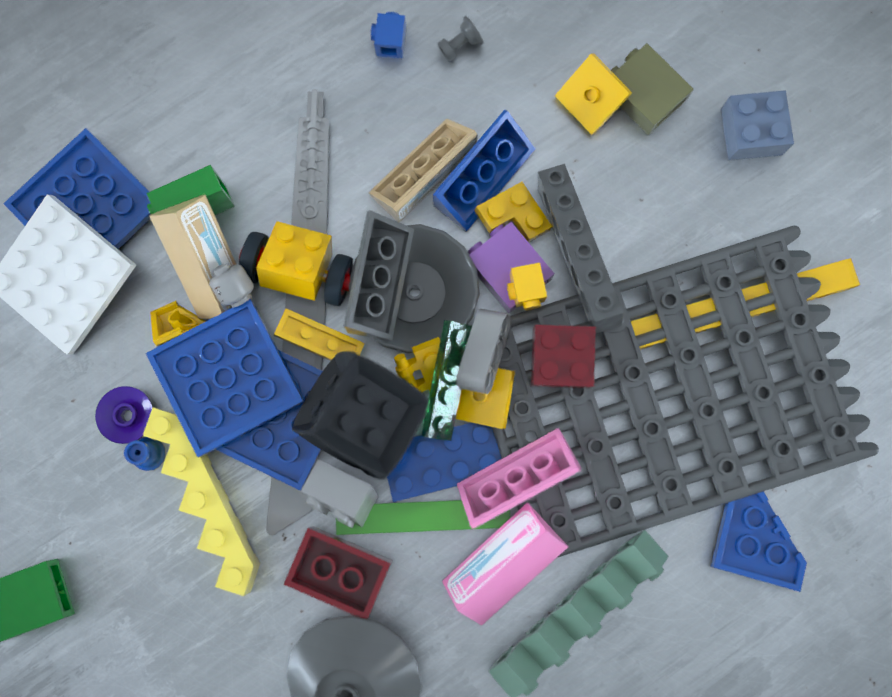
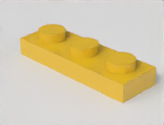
(314, 336)

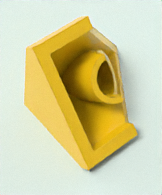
(171, 322)

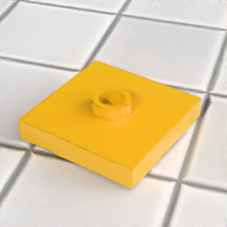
(593, 93)
(488, 408)

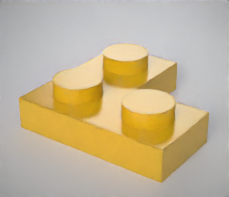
(517, 206)

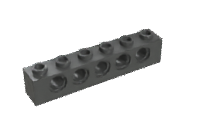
(579, 249)

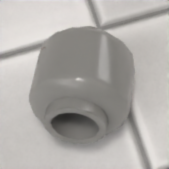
(231, 284)

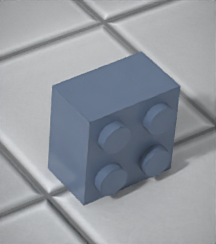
(757, 125)

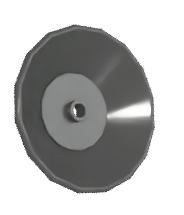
(446, 285)
(352, 657)

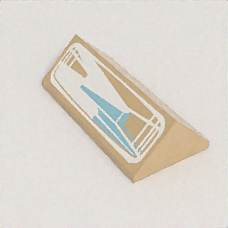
(423, 169)
(195, 249)

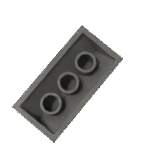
(378, 277)

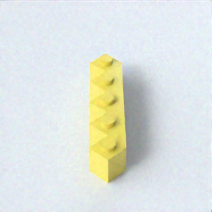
(208, 500)

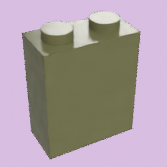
(654, 88)

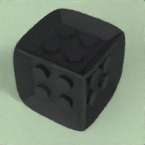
(361, 414)

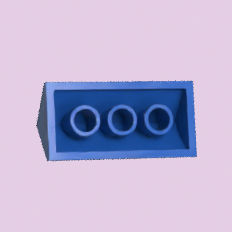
(483, 171)

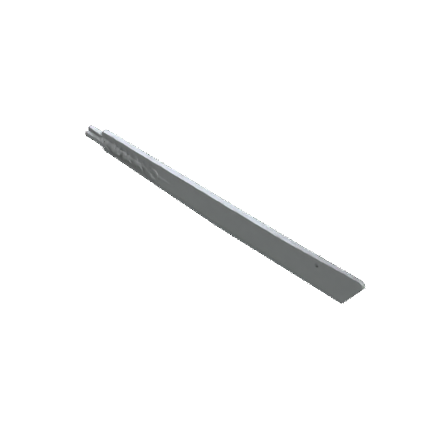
(308, 212)

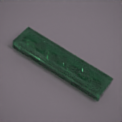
(444, 391)

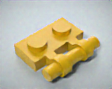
(424, 360)

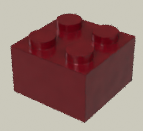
(563, 356)

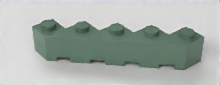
(578, 615)

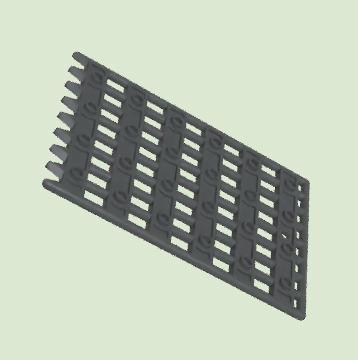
(705, 410)

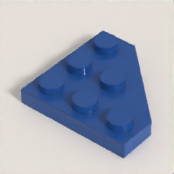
(757, 544)

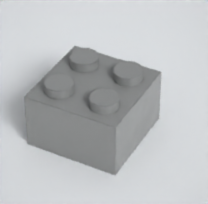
(339, 493)

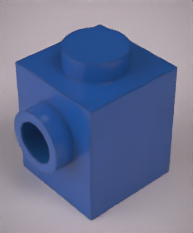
(389, 35)

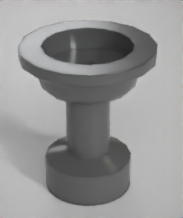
(468, 34)

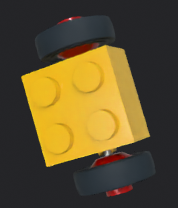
(296, 263)

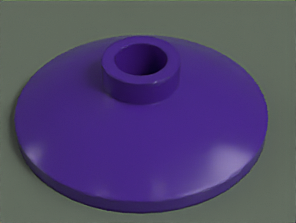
(111, 412)

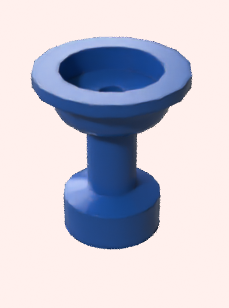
(145, 453)

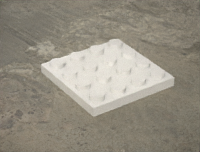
(61, 274)

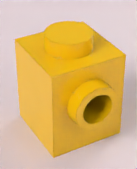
(527, 286)

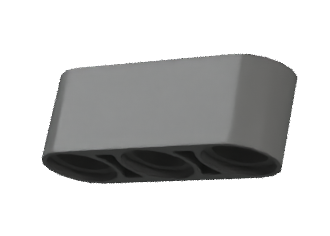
(483, 351)

